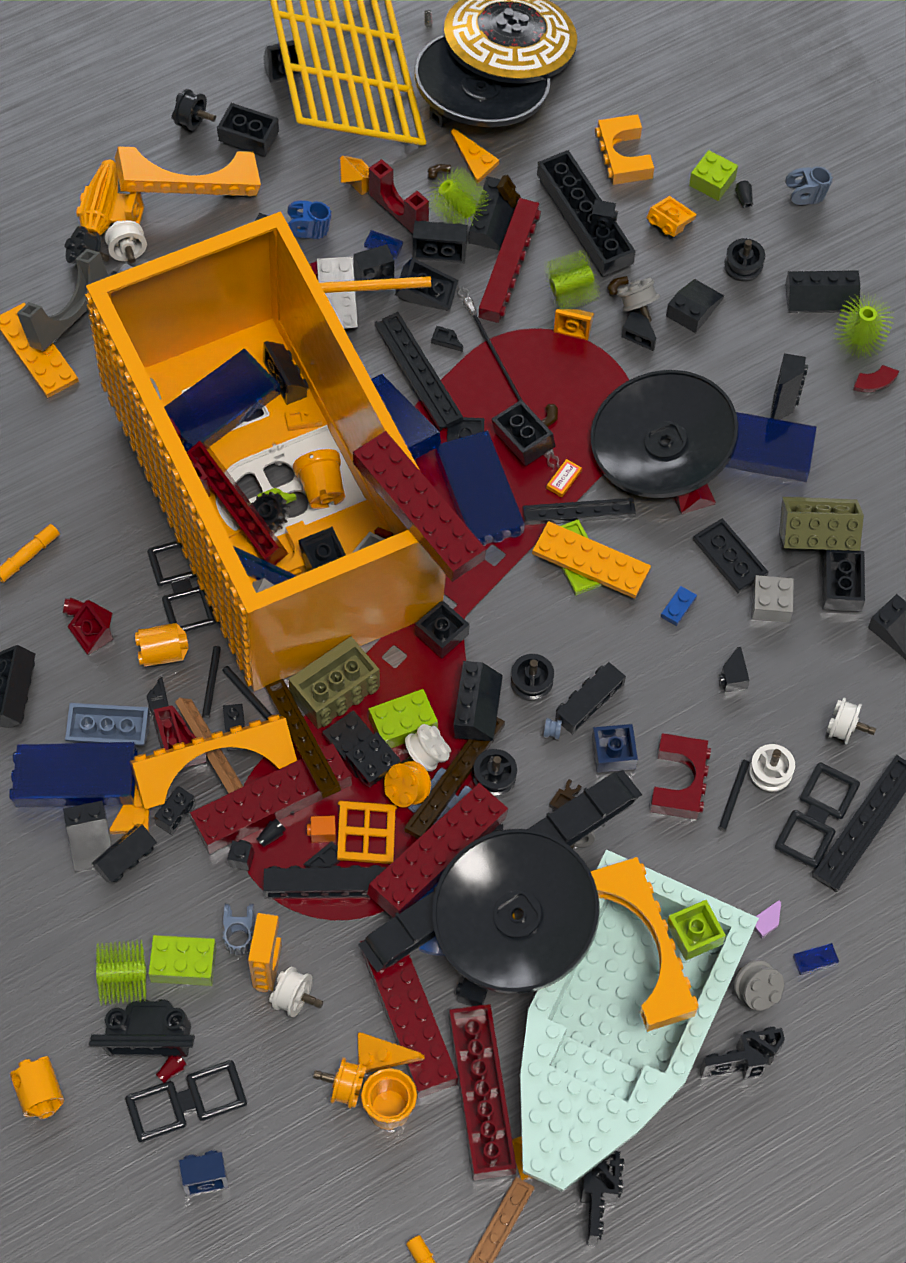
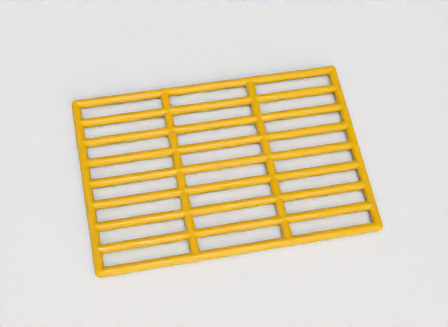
(351, 79)

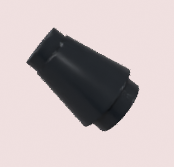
(744, 192)
(271, 832)

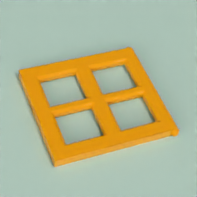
(365, 831)

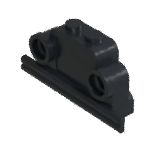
(146, 1030)

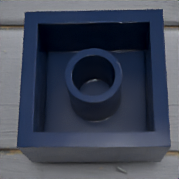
(614, 748)
(203, 1173)

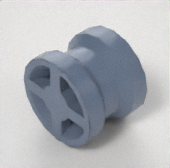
(552, 728)

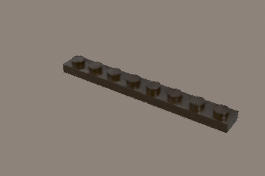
(303, 739)
(448, 785)

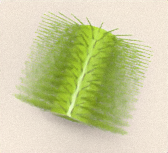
(460, 201)
(572, 281)
(863, 325)
(120, 973)

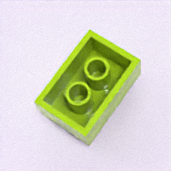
(402, 717)
(182, 960)

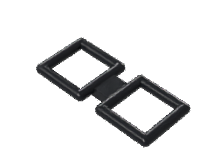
(181, 588)
(817, 815)
(185, 1101)

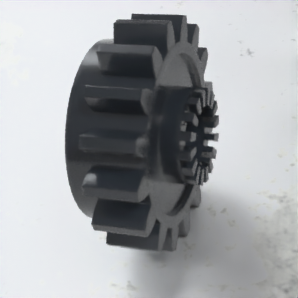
(278, 508)

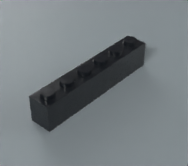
(319, 882)

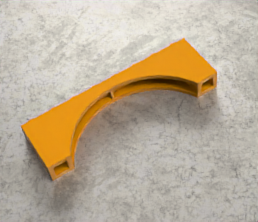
(141, 175)
(156, 771)
(671, 997)

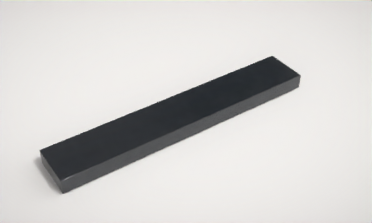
(579, 510)

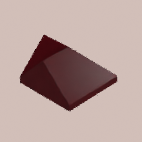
(695, 500)
(91, 626)

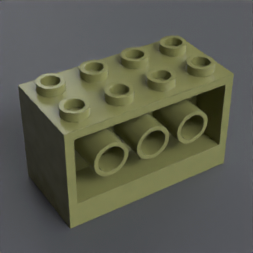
(821, 523)
(334, 682)

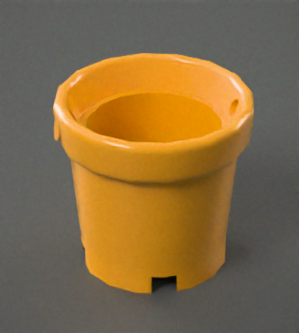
(320, 477)
(389, 1098)

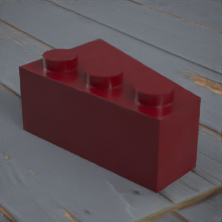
(173, 730)

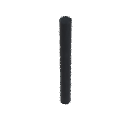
(211, 682)
(246, 692)
(734, 795)

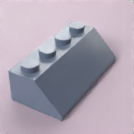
(107, 723)

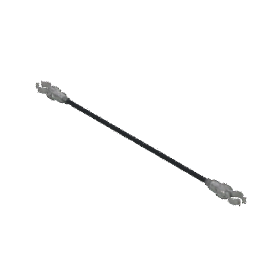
(469, 305)

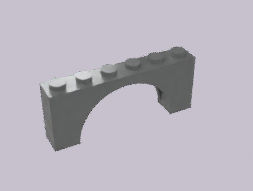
(44, 329)

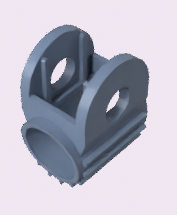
(815, 182)
(238, 924)

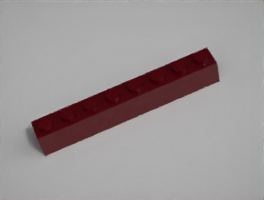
(509, 260)
(238, 504)

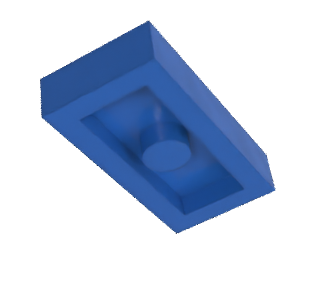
(678, 606)

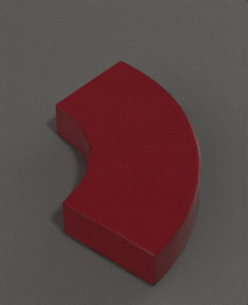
(874, 381)

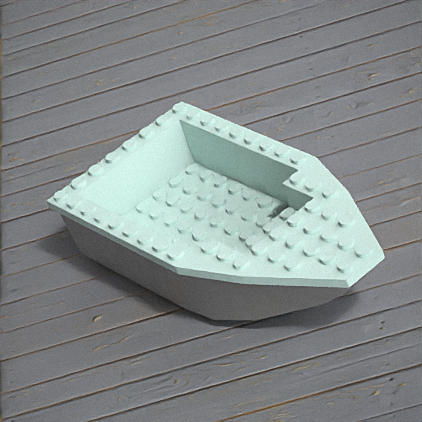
(587, 1059)

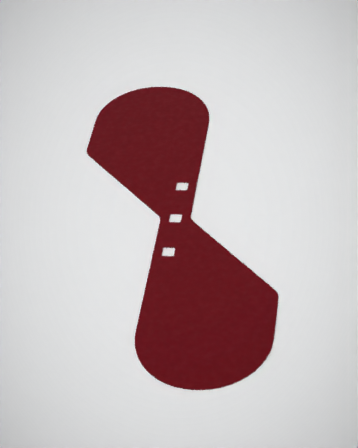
(545, 371)

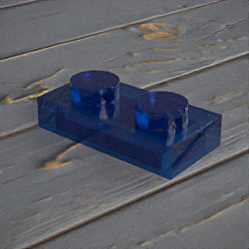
(378, 239)
(816, 959)

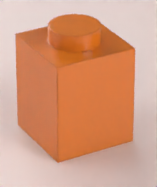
(322, 829)

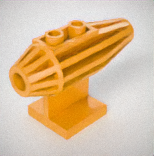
(104, 205)

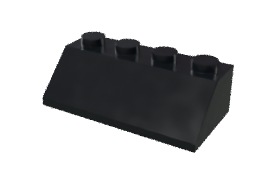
(495, 218)
(822, 291)
(788, 385)
(15, 679)
(477, 702)

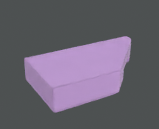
(768, 919)

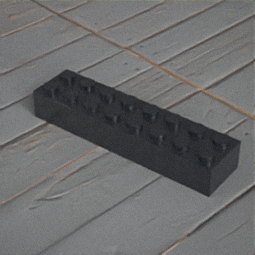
(576, 200)

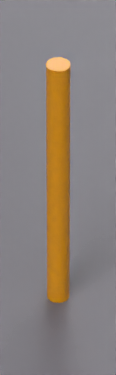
(378, 284)

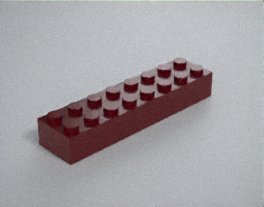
(419, 506)
(263, 800)
(426, 859)
(414, 1025)
(482, 1092)

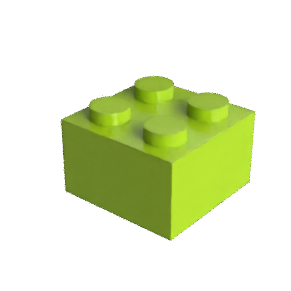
(713, 175)
(696, 930)

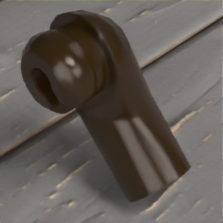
(438, 168)
(615, 283)
(552, 414)

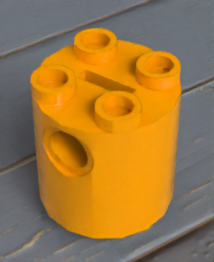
(161, 644)
(37, 1088)

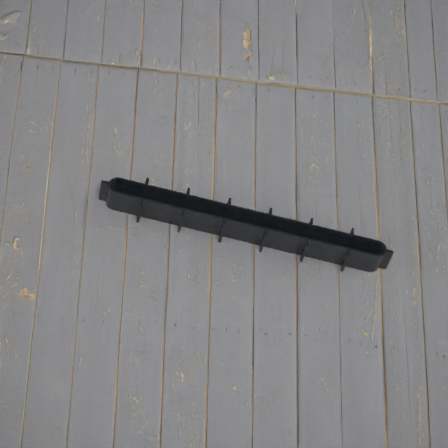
(568, 823)

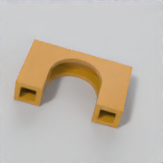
(622, 168)
(294, 534)
(265, 952)

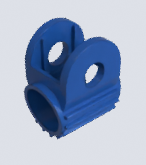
(313, 221)

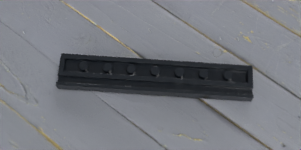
(419, 371)
(863, 826)

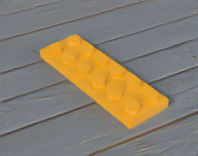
(47, 366)
(591, 559)

